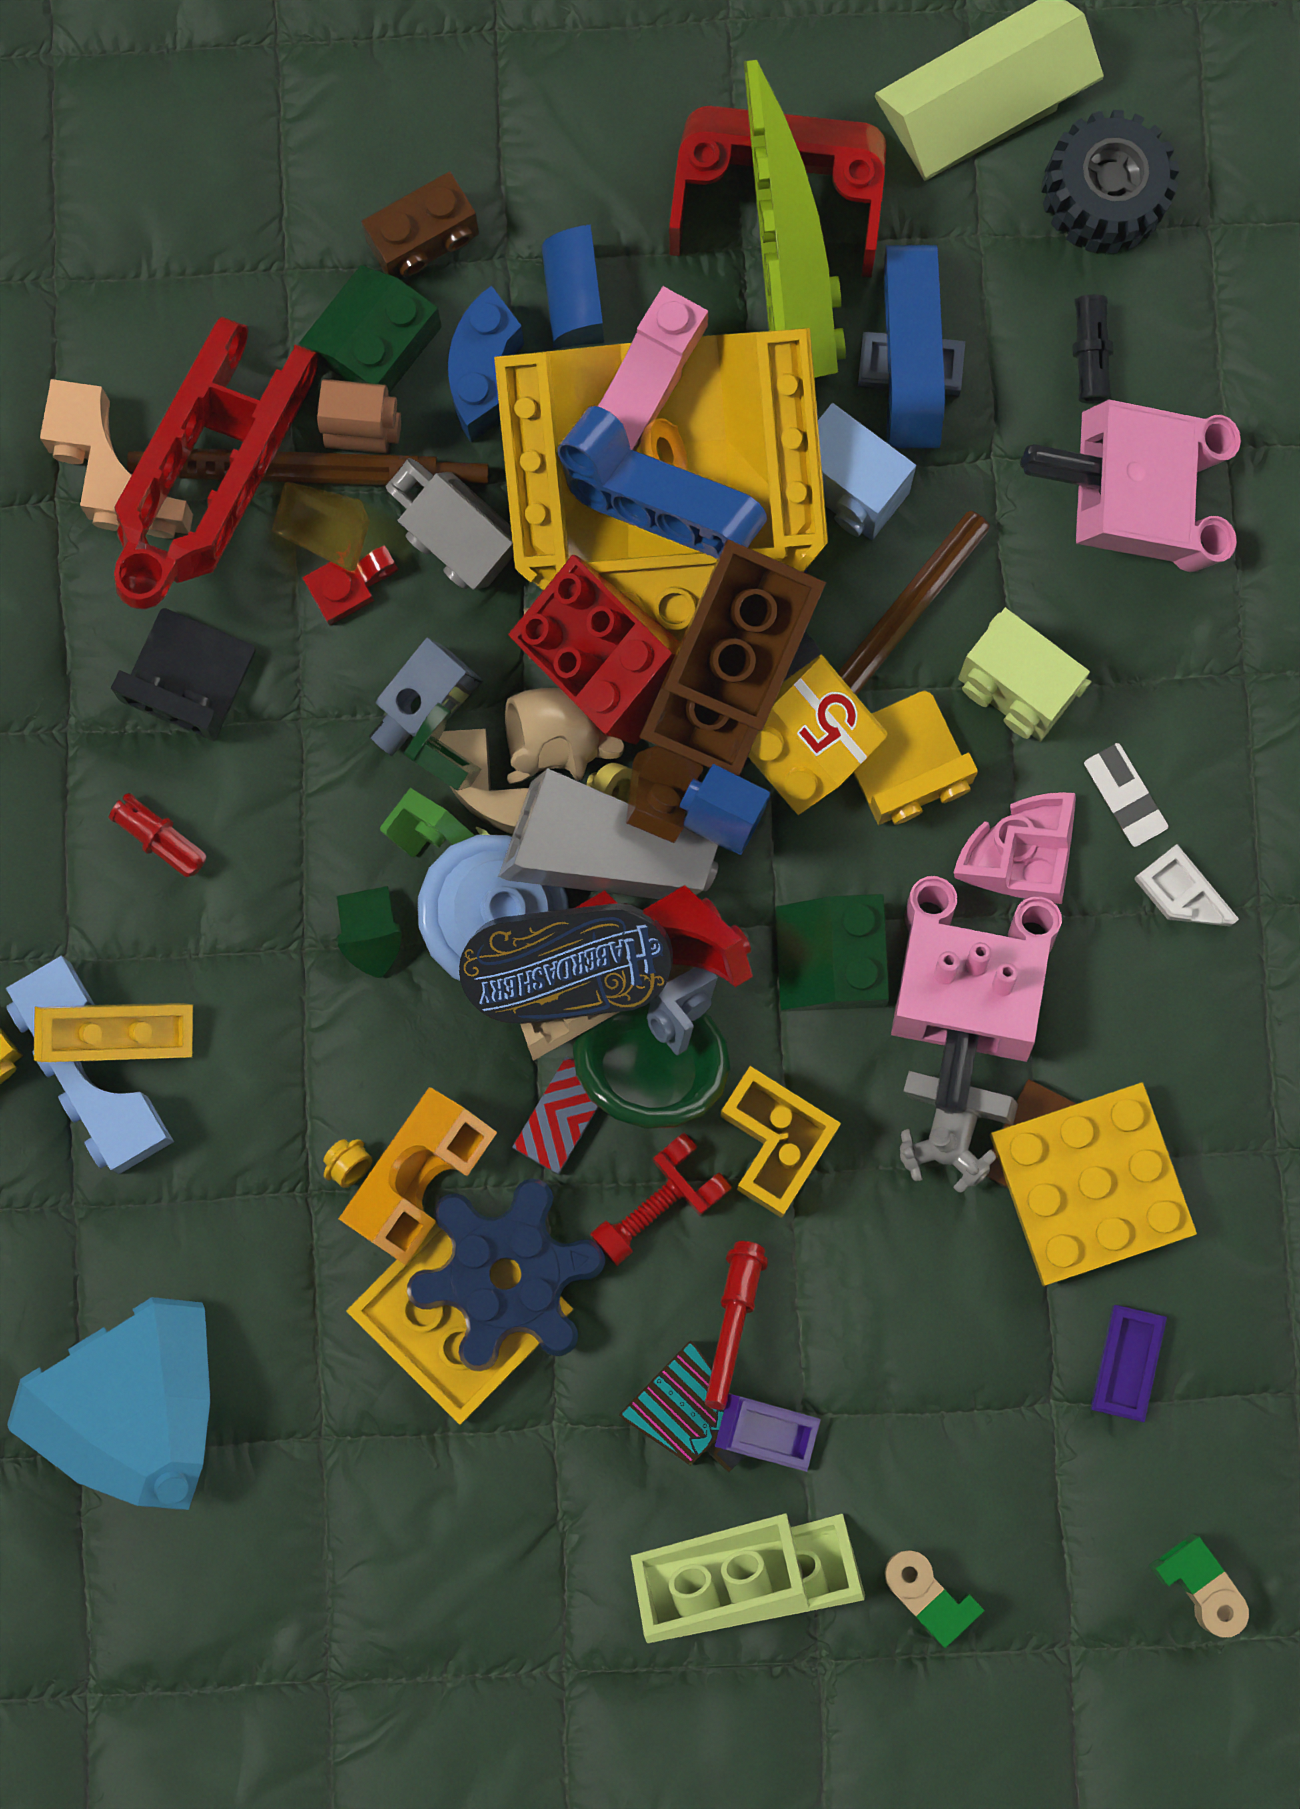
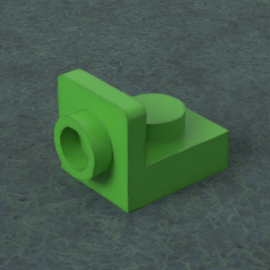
(419, 821)

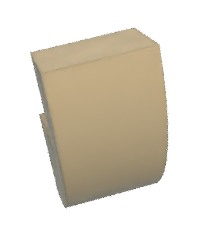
(493, 807)

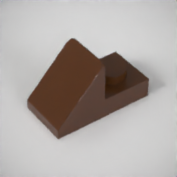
(657, 790)

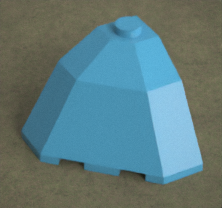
(126, 1406)

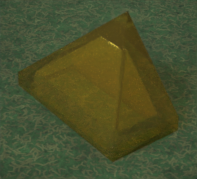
(323, 523)

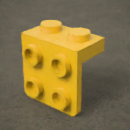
(913, 762)

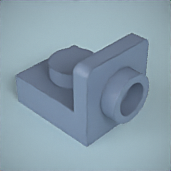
(679, 1004)

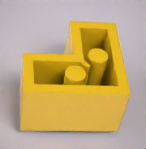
(791, 1134)

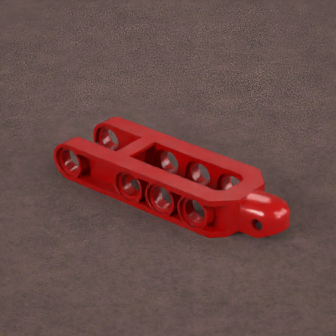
(147, 572)

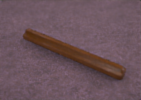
(913, 600)

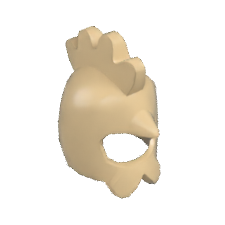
(552, 733)

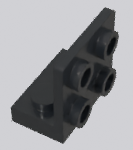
(186, 674)

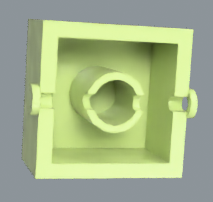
(1022, 676)

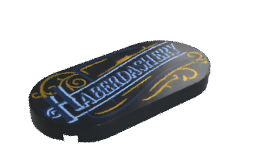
(566, 963)

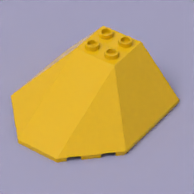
(744, 423)

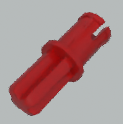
(157, 835)

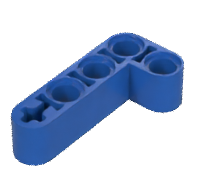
(914, 346)
(653, 493)

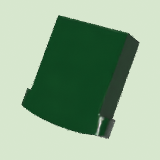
(436, 756)
(369, 930)

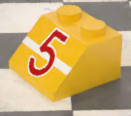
(814, 736)

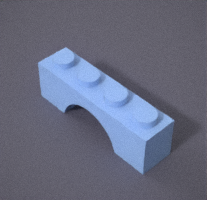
(120, 1125)

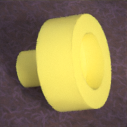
(612, 780)

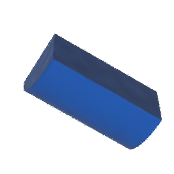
(572, 288)

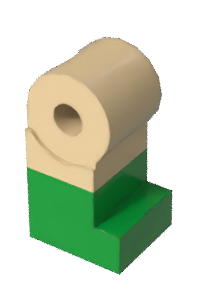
(912, 1581)
(1216, 1599)

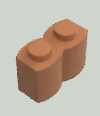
(358, 416)

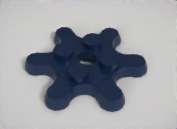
(533, 1302)

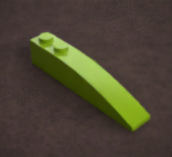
(790, 230)

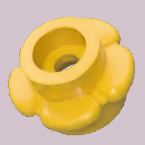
(346, 1162)

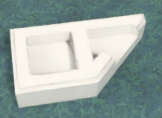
(1183, 891)

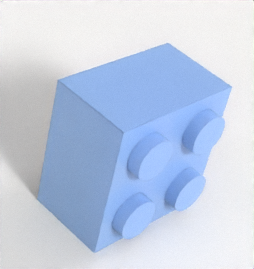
(860, 474)

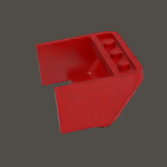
(839, 148)

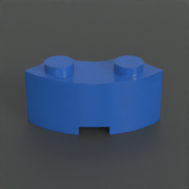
(483, 333)
(724, 808)

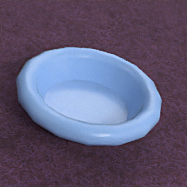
(466, 893)

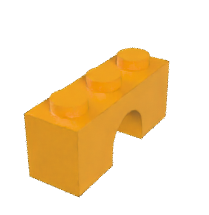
(432, 1140)

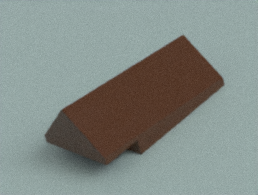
(732, 658)

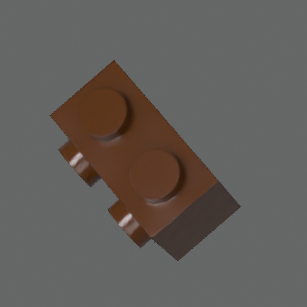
(421, 227)

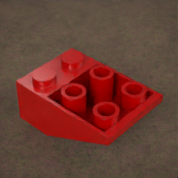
(597, 648)

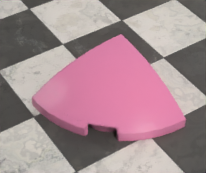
(1024, 851)

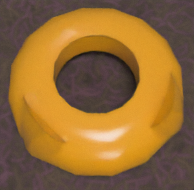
(667, 439)

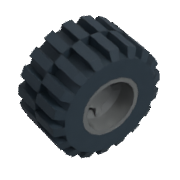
(1109, 181)

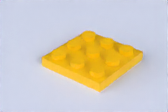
(1093, 1184)
(429, 1340)

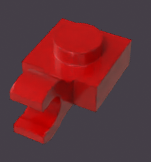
(345, 591)

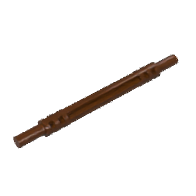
(322, 467)

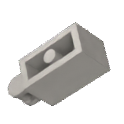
(452, 525)

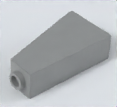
(582, 842)

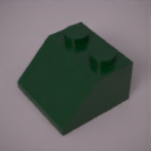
(373, 329)
(832, 953)

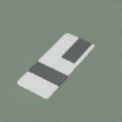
(1126, 795)

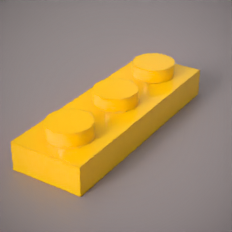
(113, 1032)

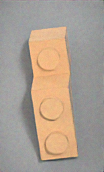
(77, 429)

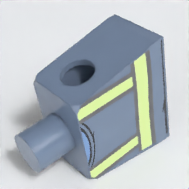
(435, 677)

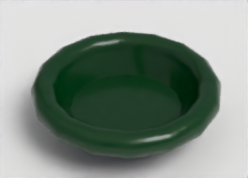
(643, 1079)

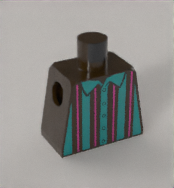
(675, 1411)

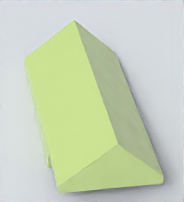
(992, 85)
(745, 1576)

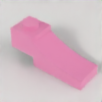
(654, 362)

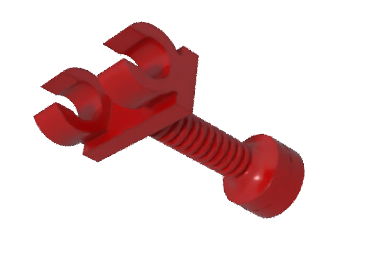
(616, 1238)

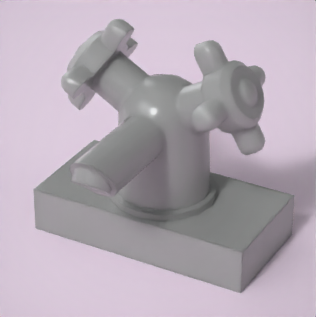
(953, 1132)

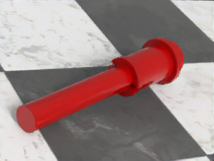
(746, 1263)

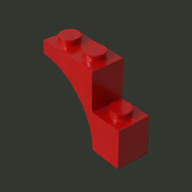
(697, 934)

